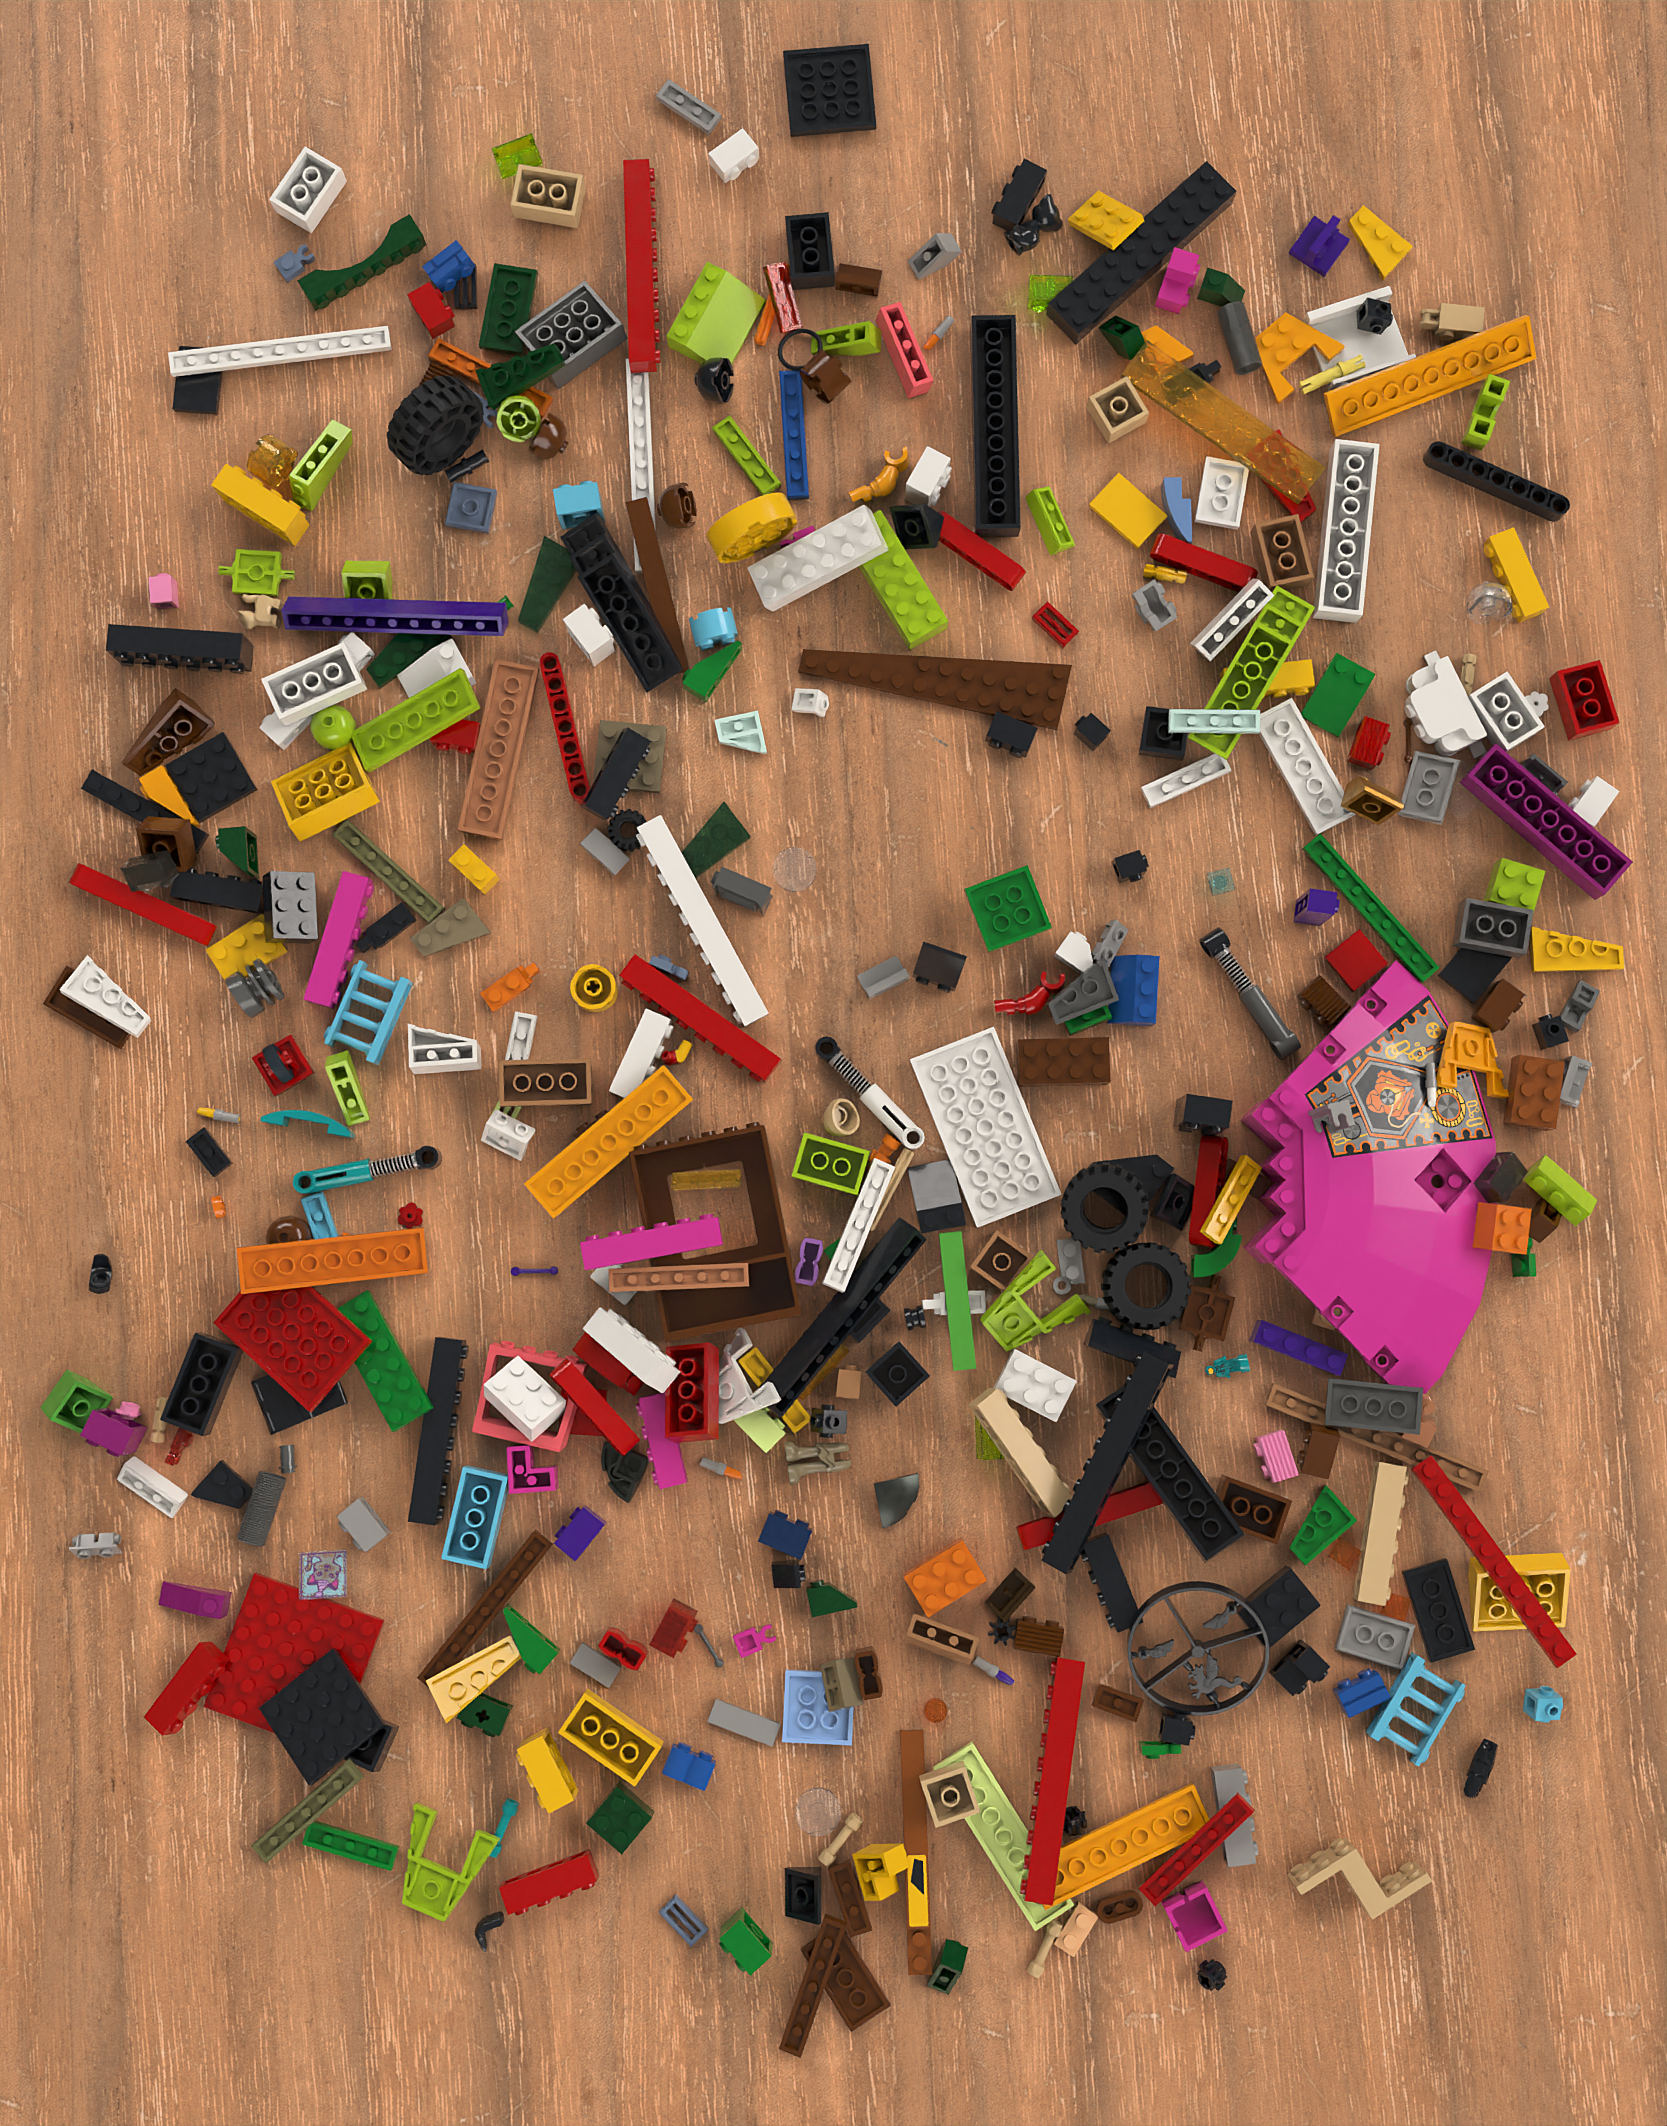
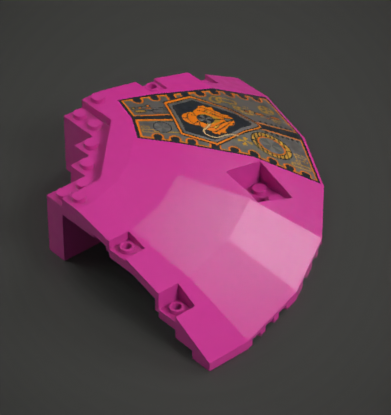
(1358, 1203)

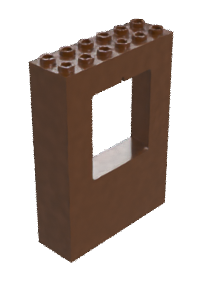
(772, 1280)

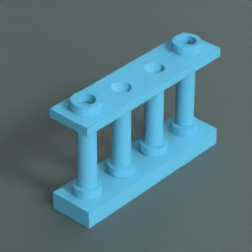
(382, 1030)
(1403, 1688)

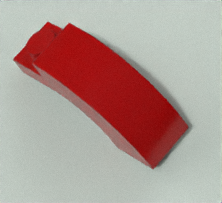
(606, 1364)

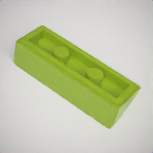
(1049, 520)

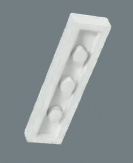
(1185, 780)

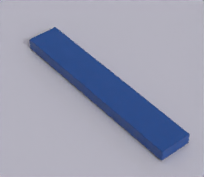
(794, 435)

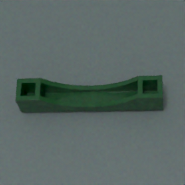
(327, 285)

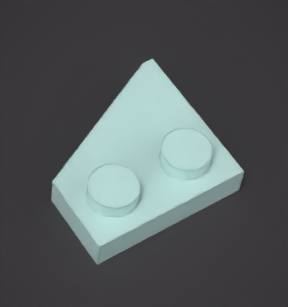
(742, 732)

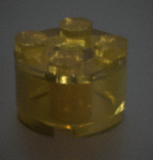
(272, 460)

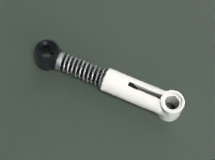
(871, 1095)

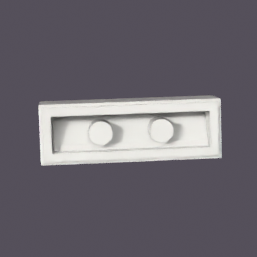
(152, 1486)

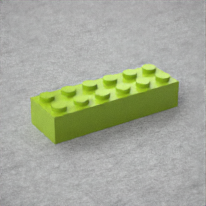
(903, 590)

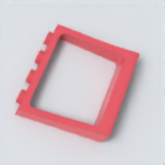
(504, 1429)

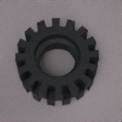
(615, 825)

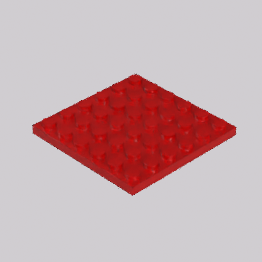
(279, 1640)

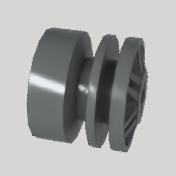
(253, 989)

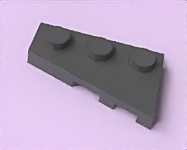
(1084, 994)

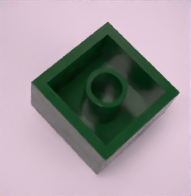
(620, 1817)

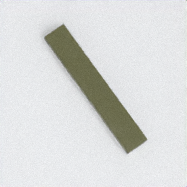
(388, 871)
(307, 1811)

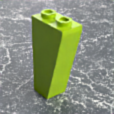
(319, 465)

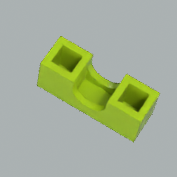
(1484, 411)

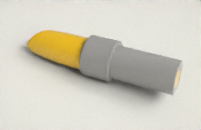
(219, 1115)

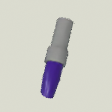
(993, 1670)

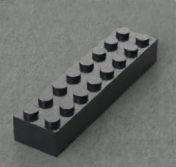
(1179, 1485)

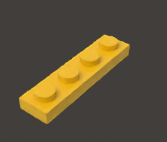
(1231, 1199)
(759, 1370)

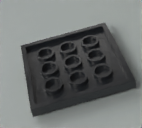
(829, 90)
(322, 1716)

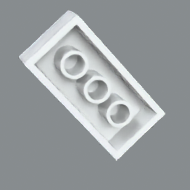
(314, 684)
(632, 1349)

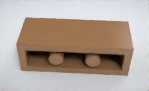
(941, 1639)

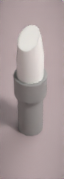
(1431, 1084)

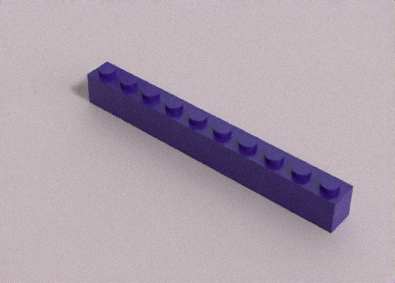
(395, 616)

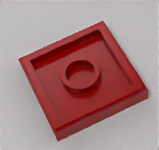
(1355, 960)

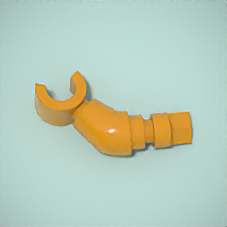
(886, 481)

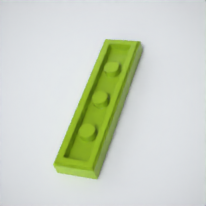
(746, 456)

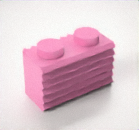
(1275, 1456)

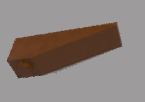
(171, 729)

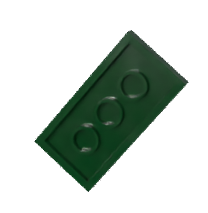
(507, 308)

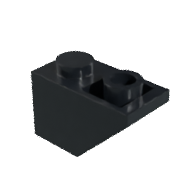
(788, 1574)

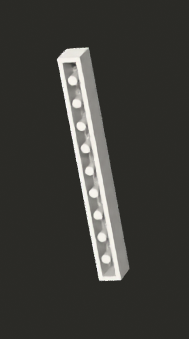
(702, 920)

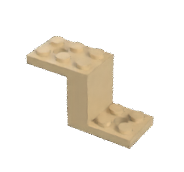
(1346, 1859)

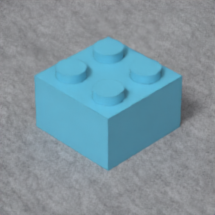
(577, 503)

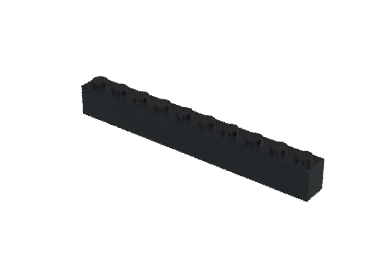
(843, 1313)
(1107, 1462)

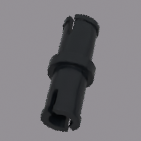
(466, 466)

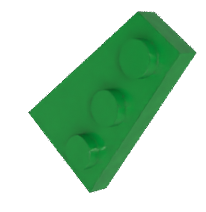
(1321, 1527)

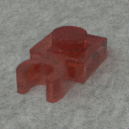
(181, 1440)

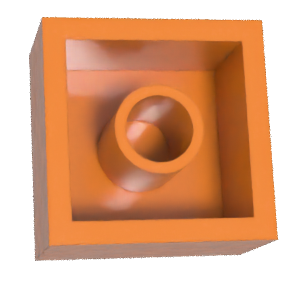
(1502, 1228)

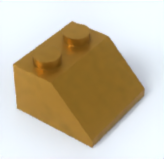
(1370, 800)

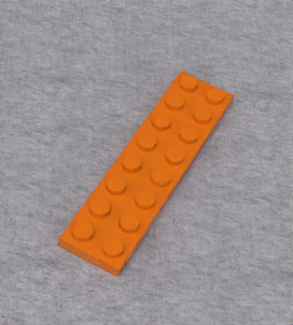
(332, 1260)

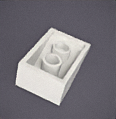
(433, 667)

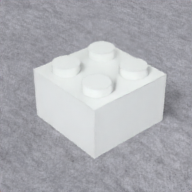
(928, 478)
(589, 634)

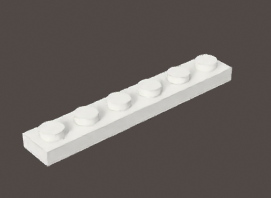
(858, 1225)

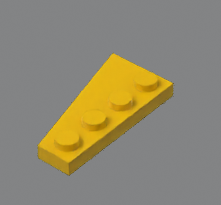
(1572, 953)

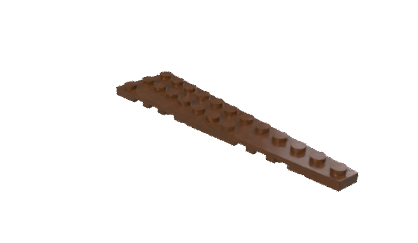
(1016, 689)

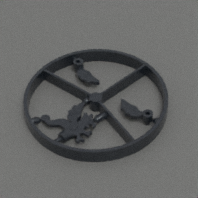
(1207, 1683)

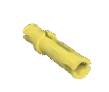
(1340, 370)

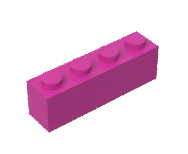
(662, 1452)

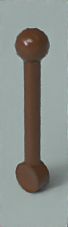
(1408, 723)

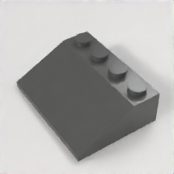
(579, 327)

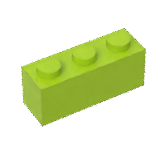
(1560, 1190)

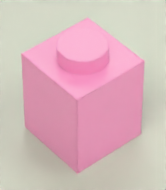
(163, 591)

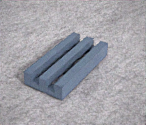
(697, 1934)

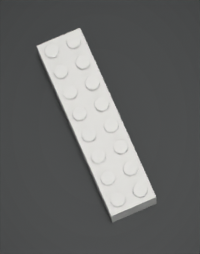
(1346, 531)

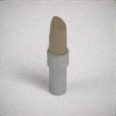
(1093, 1301)

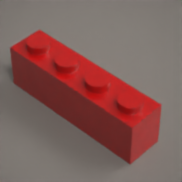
(187, 1688)
(549, 1882)

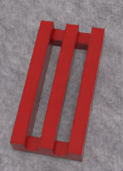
(1049, 630)

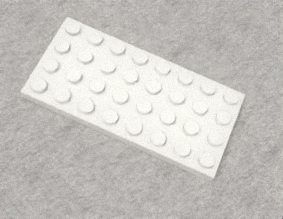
(985, 1127)

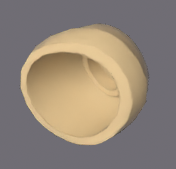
(841, 1118)

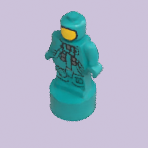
(1224, 1367)

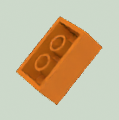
(944, 1577)

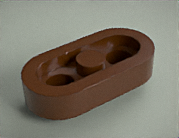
(1119, 1908)

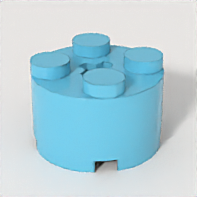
(713, 628)

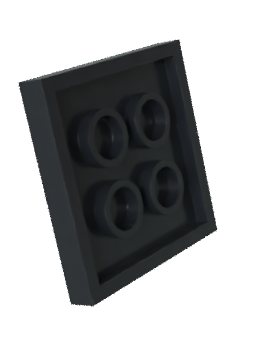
(211, 777)

